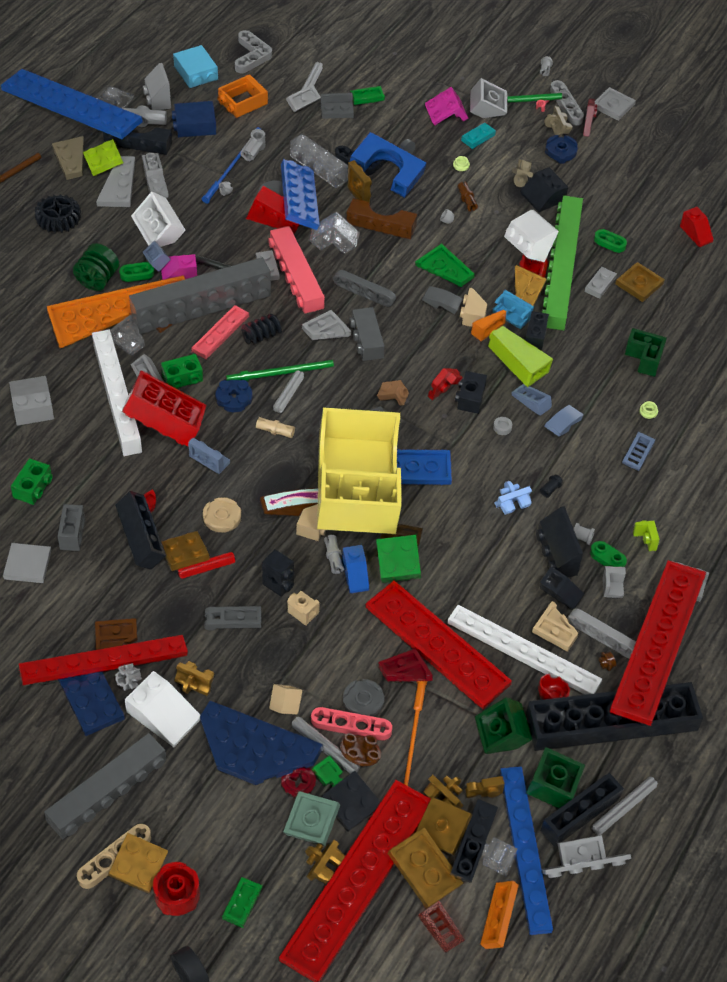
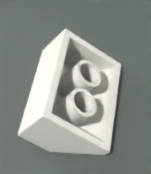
(157, 220)
(532, 235)

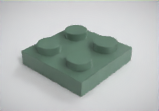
(311, 818)

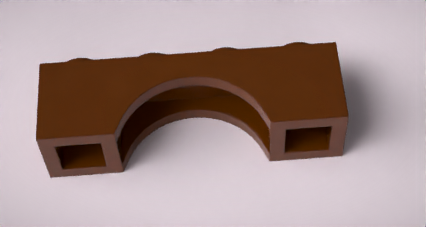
(398, 224)

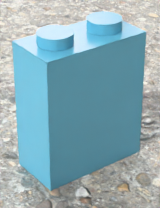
(195, 66)

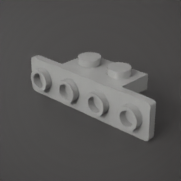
(581, 854)

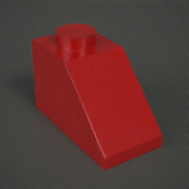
(696, 226)

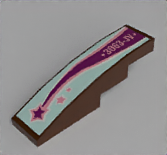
(289, 502)

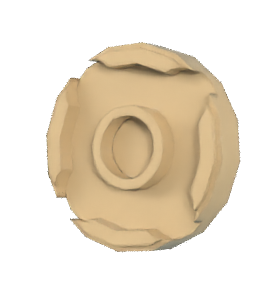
(222, 515)

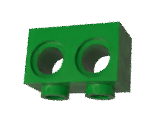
(182, 371)
(31, 481)

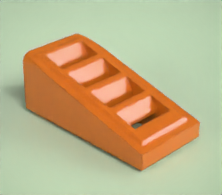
(483, 327)

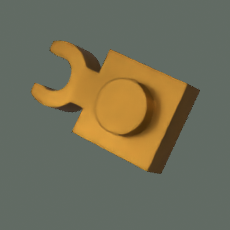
(487, 787)

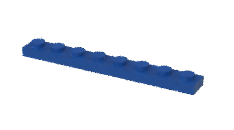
(527, 854)

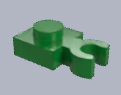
(328, 772)

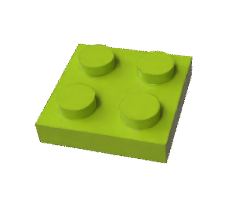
(103, 157)

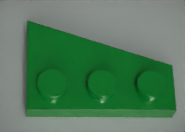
(445, 265)

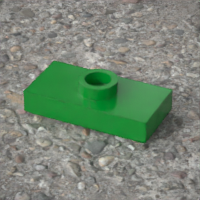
(367, 95)
(242, 902)

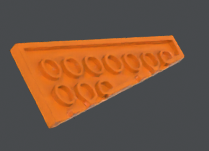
(92, 314)

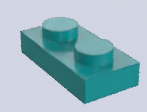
(478, 135)

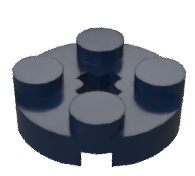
(554, 150)
(238, 387)

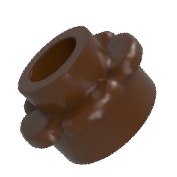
(607, 660)

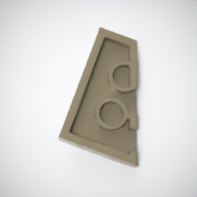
(70, 156)

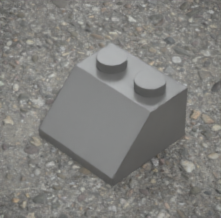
(157, 89)
(488, 100)

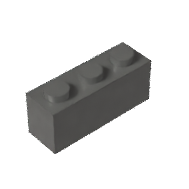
(367, 334)

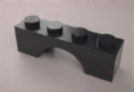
(154, 141)

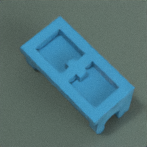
(517, 310)

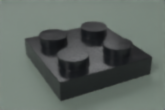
(355, 800)

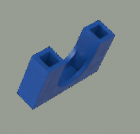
(376, 148)

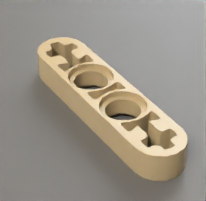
(110, 853)

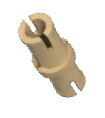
(275, 427)

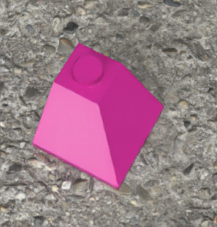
(180, 266)

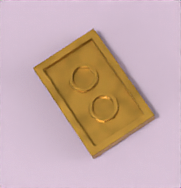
(424, 868)

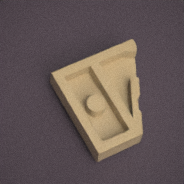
(555, 628)

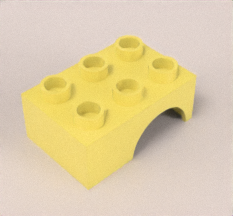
(358, 471)

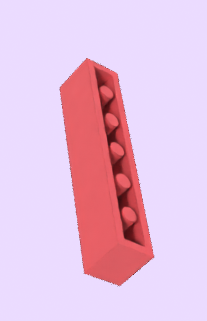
(296, 269)

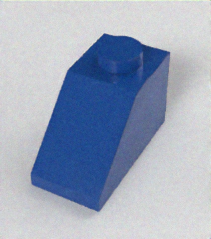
(355, 568)

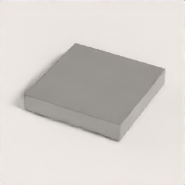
(614, 103)
(27, 563)

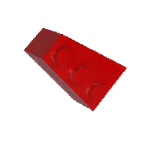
(270, 210)

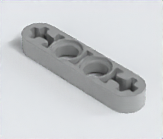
(569, 102)
(601, 632)

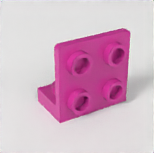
(445, 105)

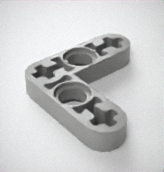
(261, 52)

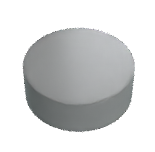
(502, 425)

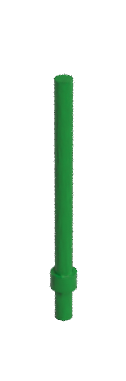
(245, 375)

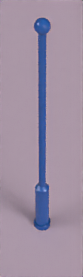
(206, 198)

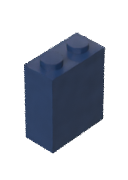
(194, 119)

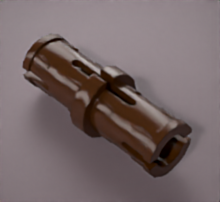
(467, 196)

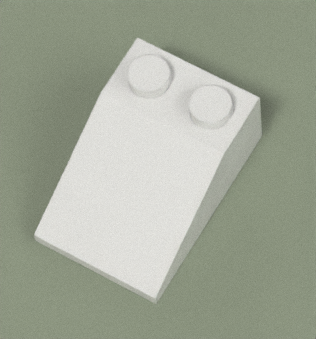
(162, 709)

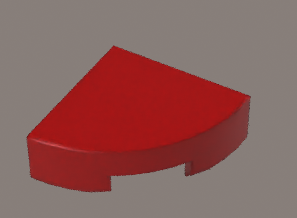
(151, 499)

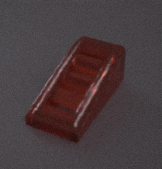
(435, 932)

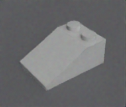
(31, 400)

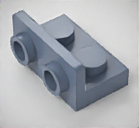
(208, 457)

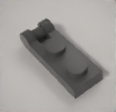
(232, 617)

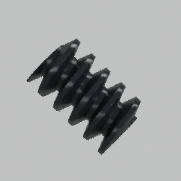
(261, 327)

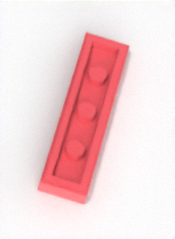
(220, 332)

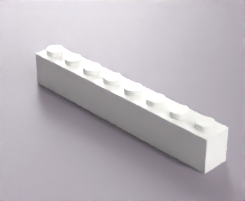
(116, 392)

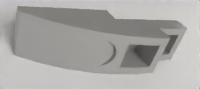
(154, 174)

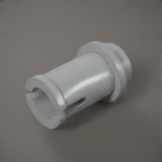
(546, 63)

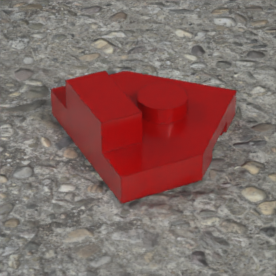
(444, 381)

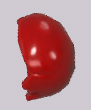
(552, 687)

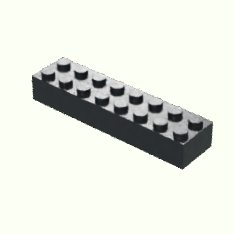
(589, 721)

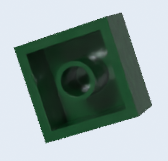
(555, 778)

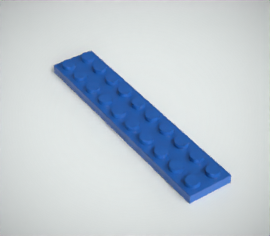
(72, 103)

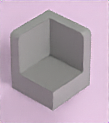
(613, 582)

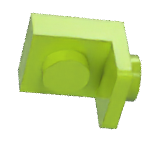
(649, 532)

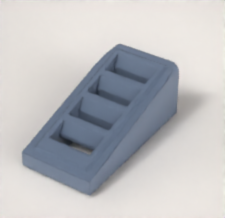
(156, 256)
(538, 402)
(645, 440)

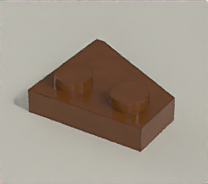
(115, 633)

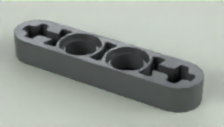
(382, 295)

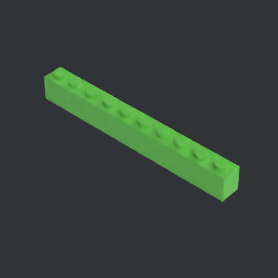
(563, 262)

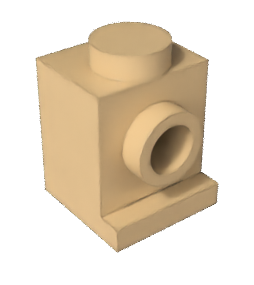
(302, 607)

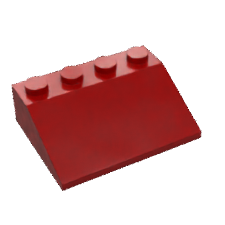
(164, 408)

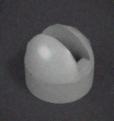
(225, 188)
(447, 216)

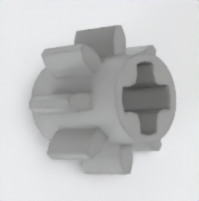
(128, 676)

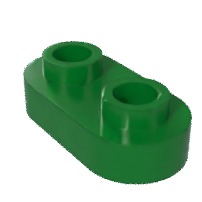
(610, 240)
(136, 272)
(607, 555)

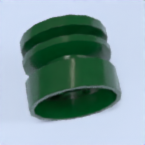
(96, 267)

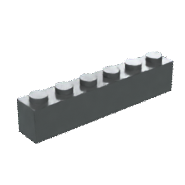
(105, 786)

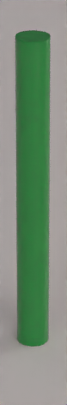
(525, 98)

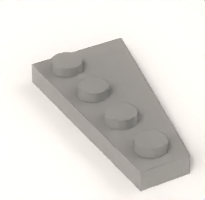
(119, 185)

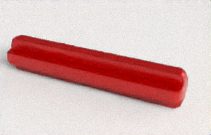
(213, 563)

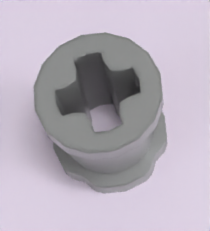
(584, 534)

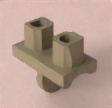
(558, 122)
(522, 172)

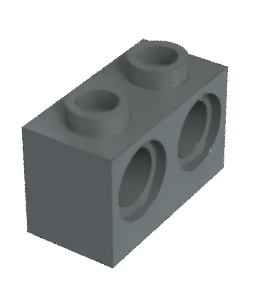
(71, 527)

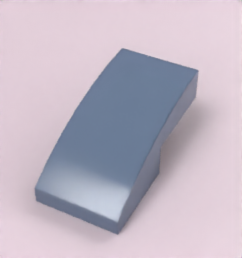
(562, 421)

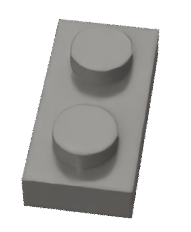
(303, 98)
(269, 258)
(600, 282)

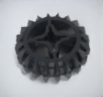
(57, 213)

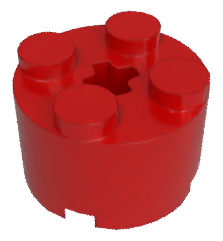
(177, 901)

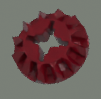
(308, 779)

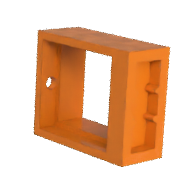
(249, 84)

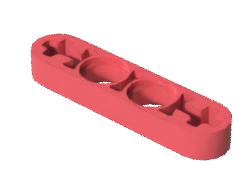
(352, 719)

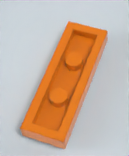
(499, 915)

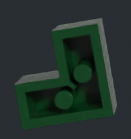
(646, 347)

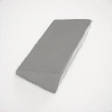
(145, 364)

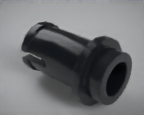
(554, 482)

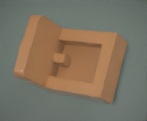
(393, 390)

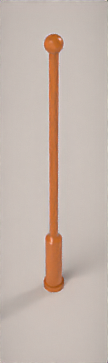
(417, 707)

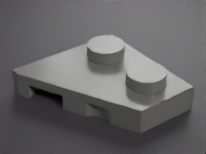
(326, 326)

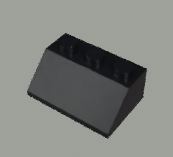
(560, 543)

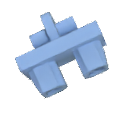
(506, 501)

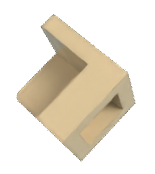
(285, 699)

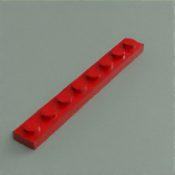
(102, 659)

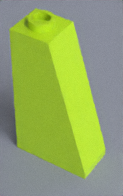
(519, 356)

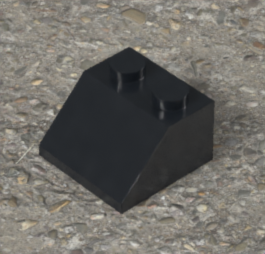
(544, 190)

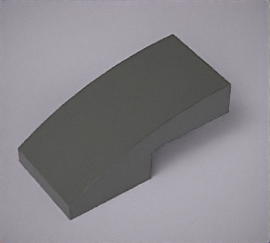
(437, 296)

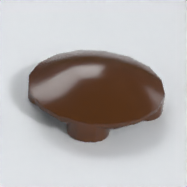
(360, 749)

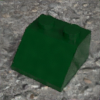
(503, 727)

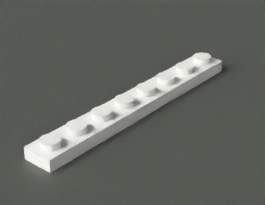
(524, 650)

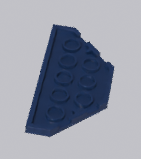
(254, 747)

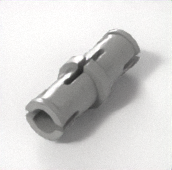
(334, 554)

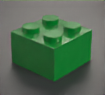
(398, 558)

